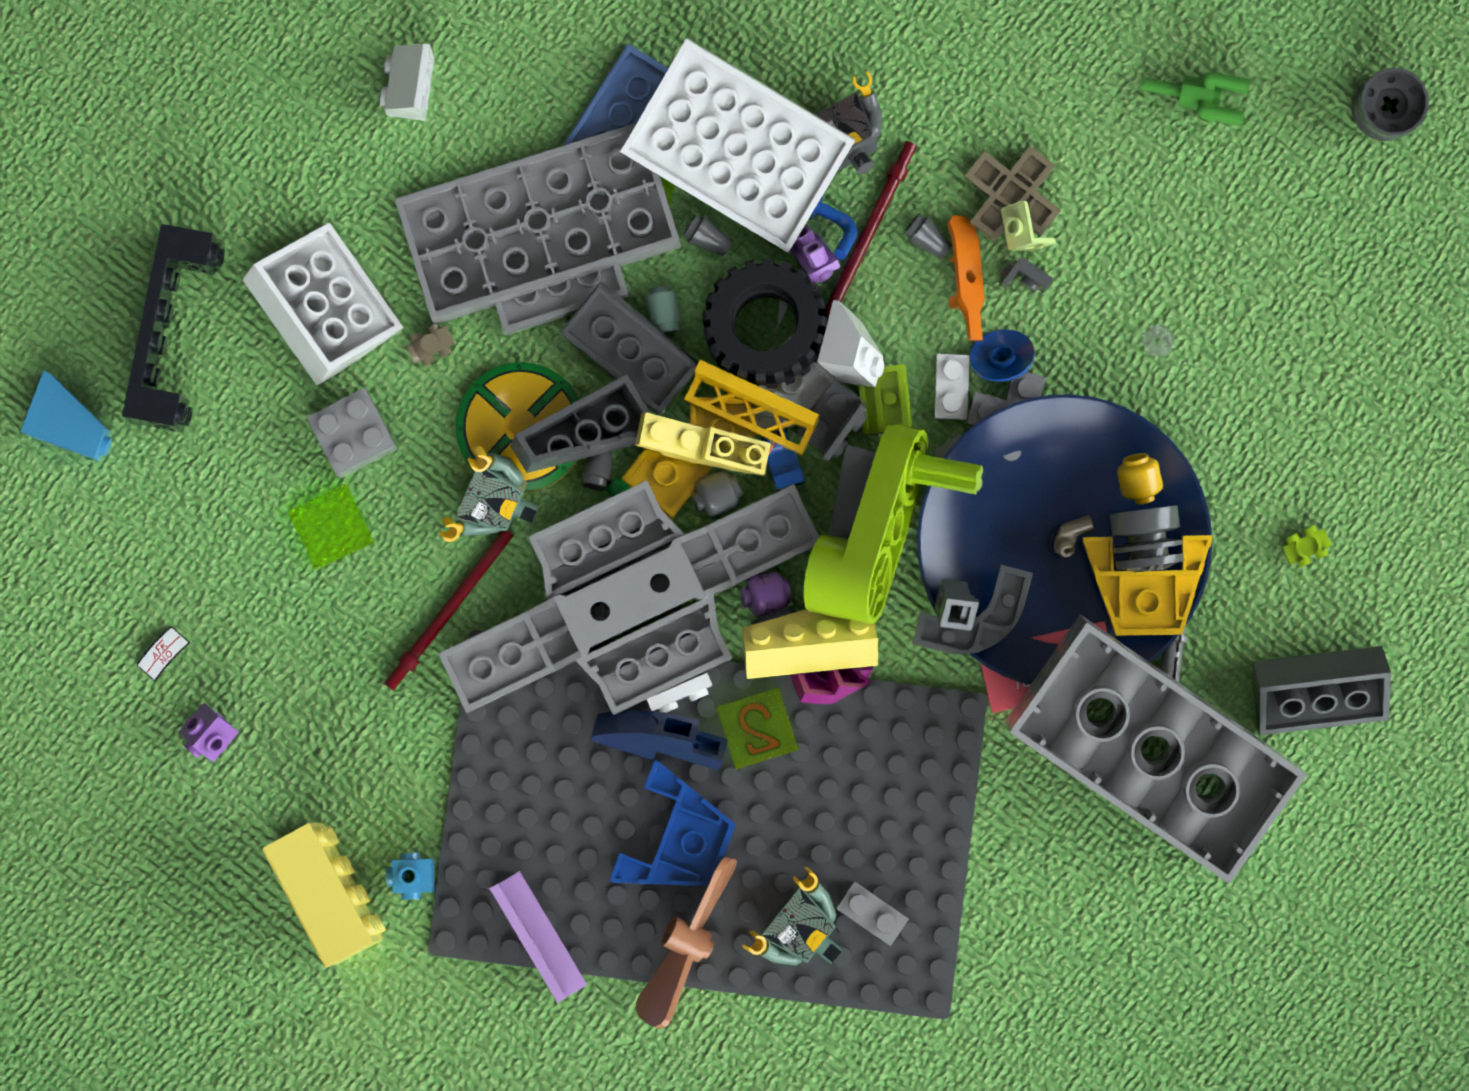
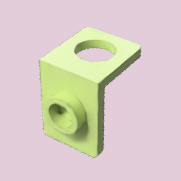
(1019, 229)

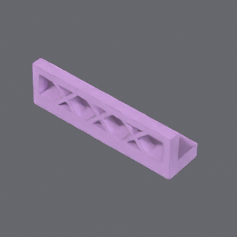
(538, 936)

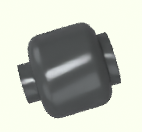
(716, 493)

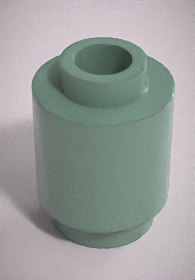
(663, 309)

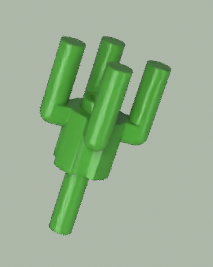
(1204, 94)

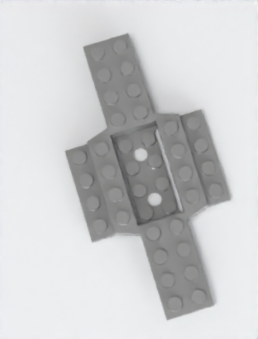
(602, 542)

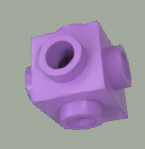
(207, 733)

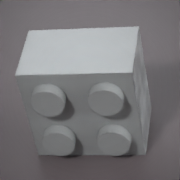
(352, 433)

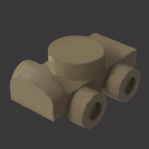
(436, 341)

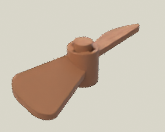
(687, 944)

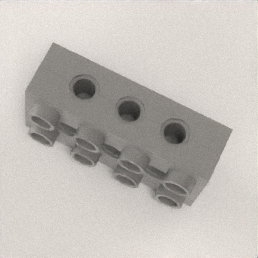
(1160, 790)

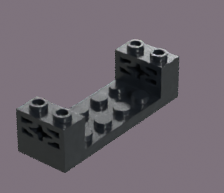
(175, 249)

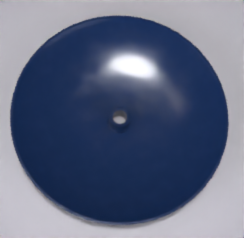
(1063, 473)

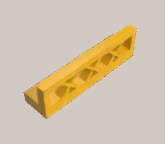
(757, 396)

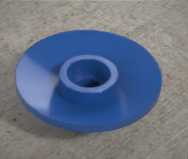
(1002, 355)

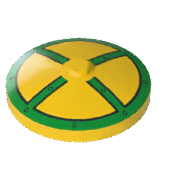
(506, 404)

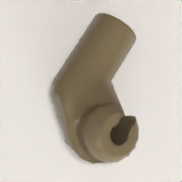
(1068, 534)

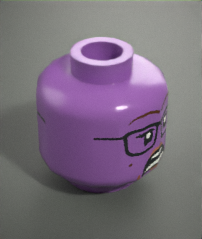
(766, 593)

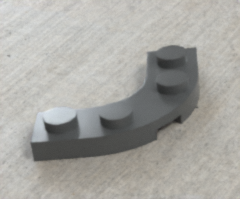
(989, 626)

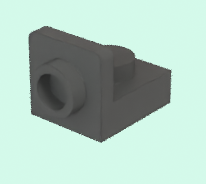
(1032, 276)

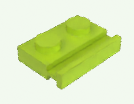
(888, 401)

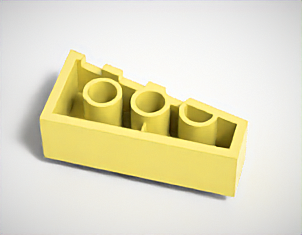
(807, 644)

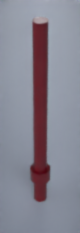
(896, 173)
(409, 660)

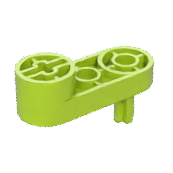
(855, 573)

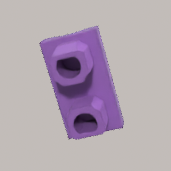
(814, 256)

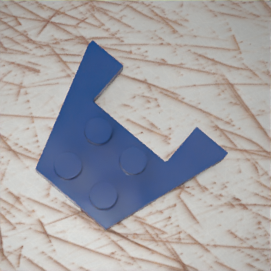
(691, 842)

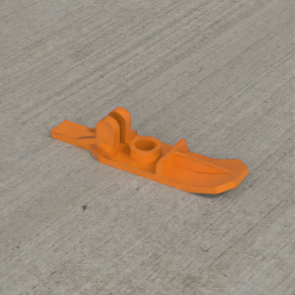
(967, 263)

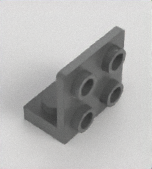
(838, 414)

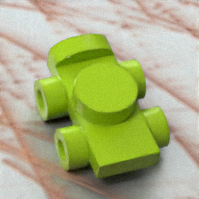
(1299, 549)

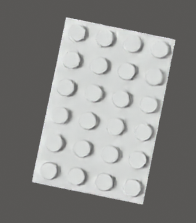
(737, 145)

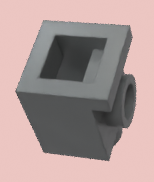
(955, 605)

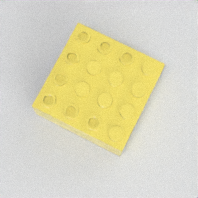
(324, 893)

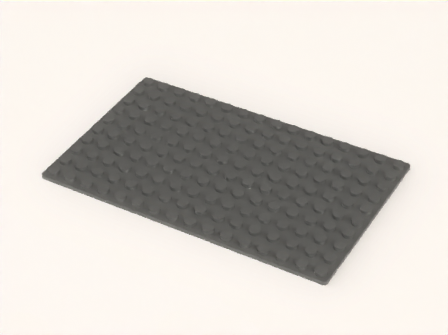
(866, 799)

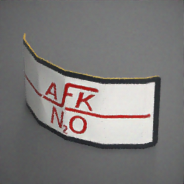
(162, 653)

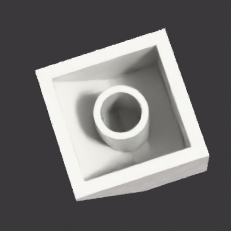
(409, 81)
(849, 349)

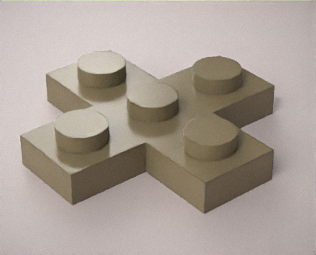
(1011, 186)

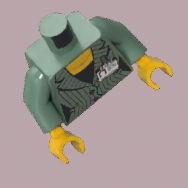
(491, 498)
(800, 927)

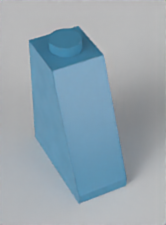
(64, 421)

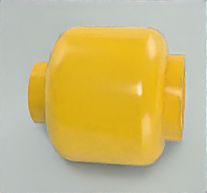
(1139, 478)

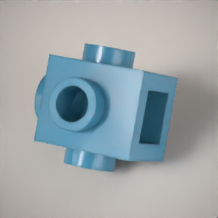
(424, 876)

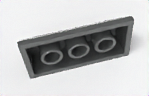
(1321, 690)

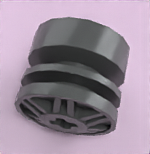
(1408, 99)
(1146, 538)

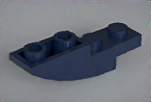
(666, 733)

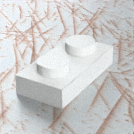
(951, 387)
(668, 699)

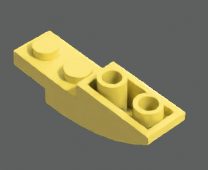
(702, 445)

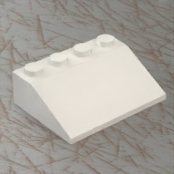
(322, 303)

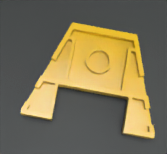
(1148, 599)

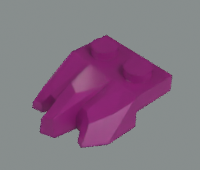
(830, 685)

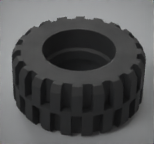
(758, 282)

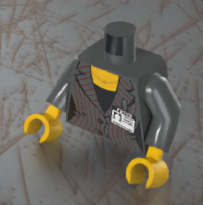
(861, 120)

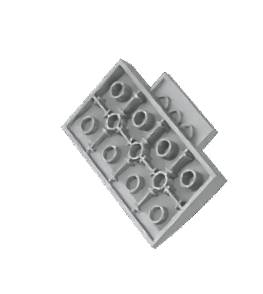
(537, 232)

